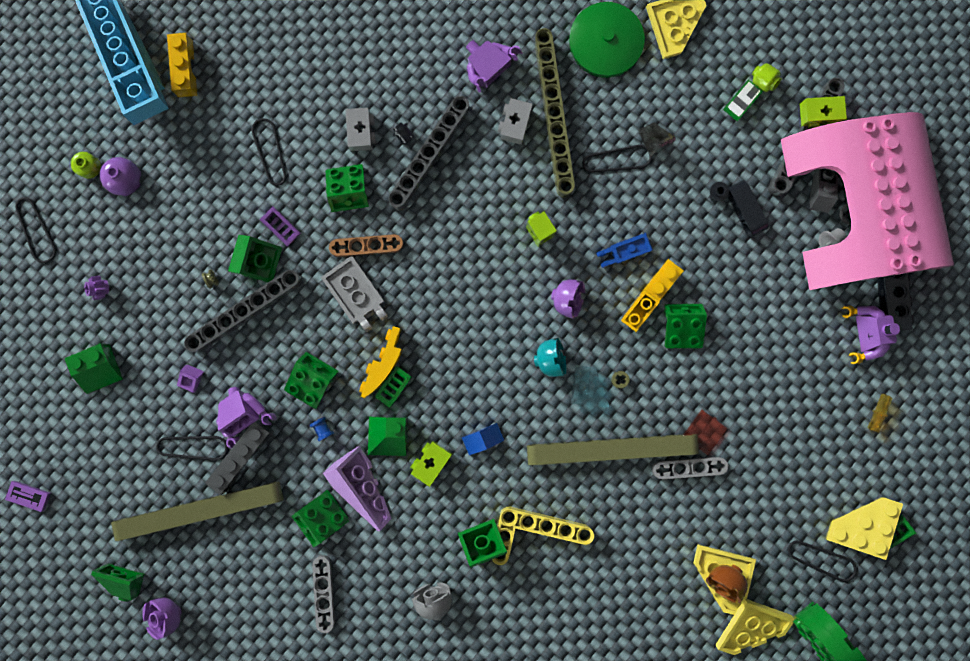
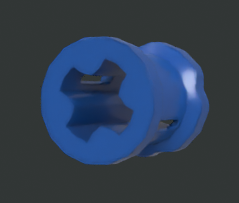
(321, 429)

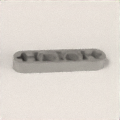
(689, 468)
(323, 593)

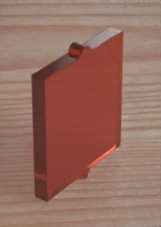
(708, 431)

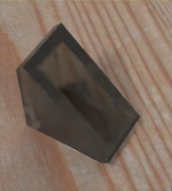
(656, 138)

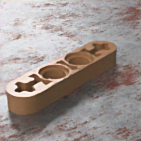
(366, 245)

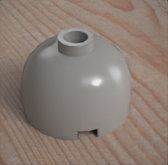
(432, 602)

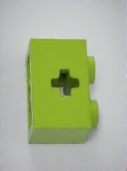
(822, 111)
(540, 228)
(428, 474)

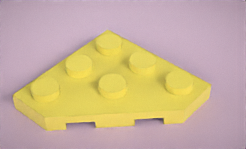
(674, 23)
(867, 527)
(708, 558)
(753, 626)

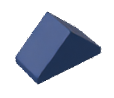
(483, 439)

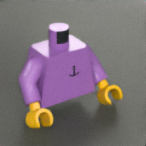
(874, 330)

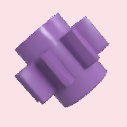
(96, 287)

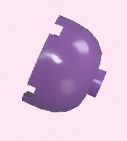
(120, 176)
(568, 298)
(162, 617)

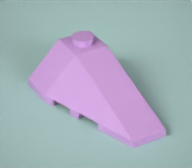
(356, 484)

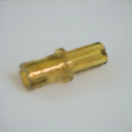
(880, 413)

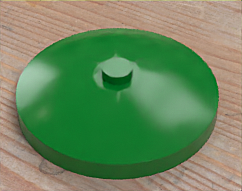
(606, 39)

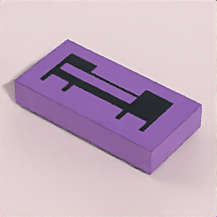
(27, 496)

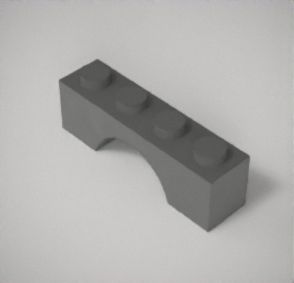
(239, 455)

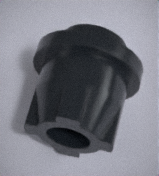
(403, 133)
(722, 188)

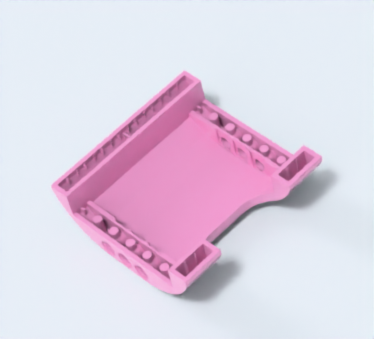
(889, 196)

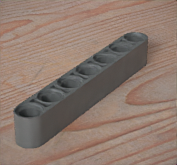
(430, 144)
(781, 175)
(234, 312)

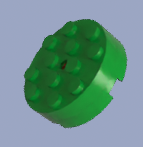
(825, 635)

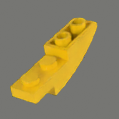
(651, 295)
(380, 371)

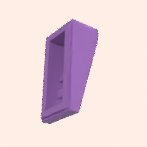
(268, 214)

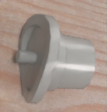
(831, 238)

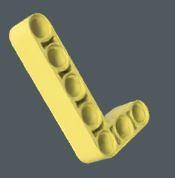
(535, 527)

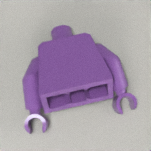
(489, 61)
(239, 412)

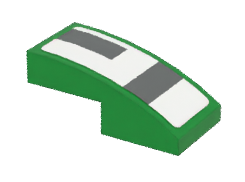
(742, 100)

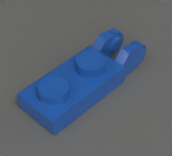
(626, 250)

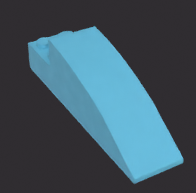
(124, 59)

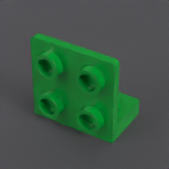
(346, 188)
(685, 325)
(310, 379)
(320, 518)

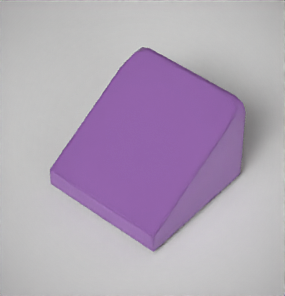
(189, 378)

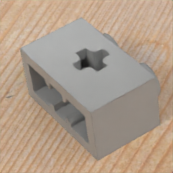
(354, 120)
(515, 132)

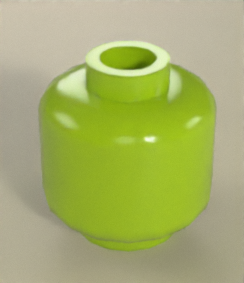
(766, 77)
(85, 165)

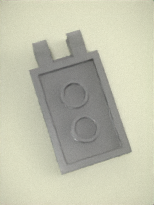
(354, 292)

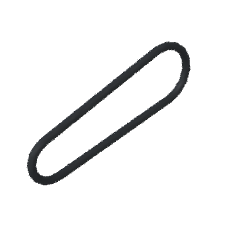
(261, 156)
(616, 169)
(26, 234)
(192, 457)
(826, 551)

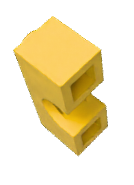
(181, 75)

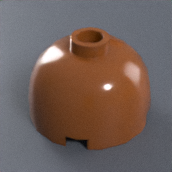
(729, 582)

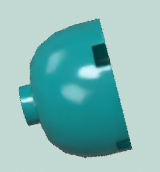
(550, 358)

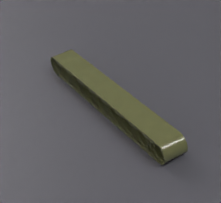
(550, 104)
(612, 449)
(197, 511)

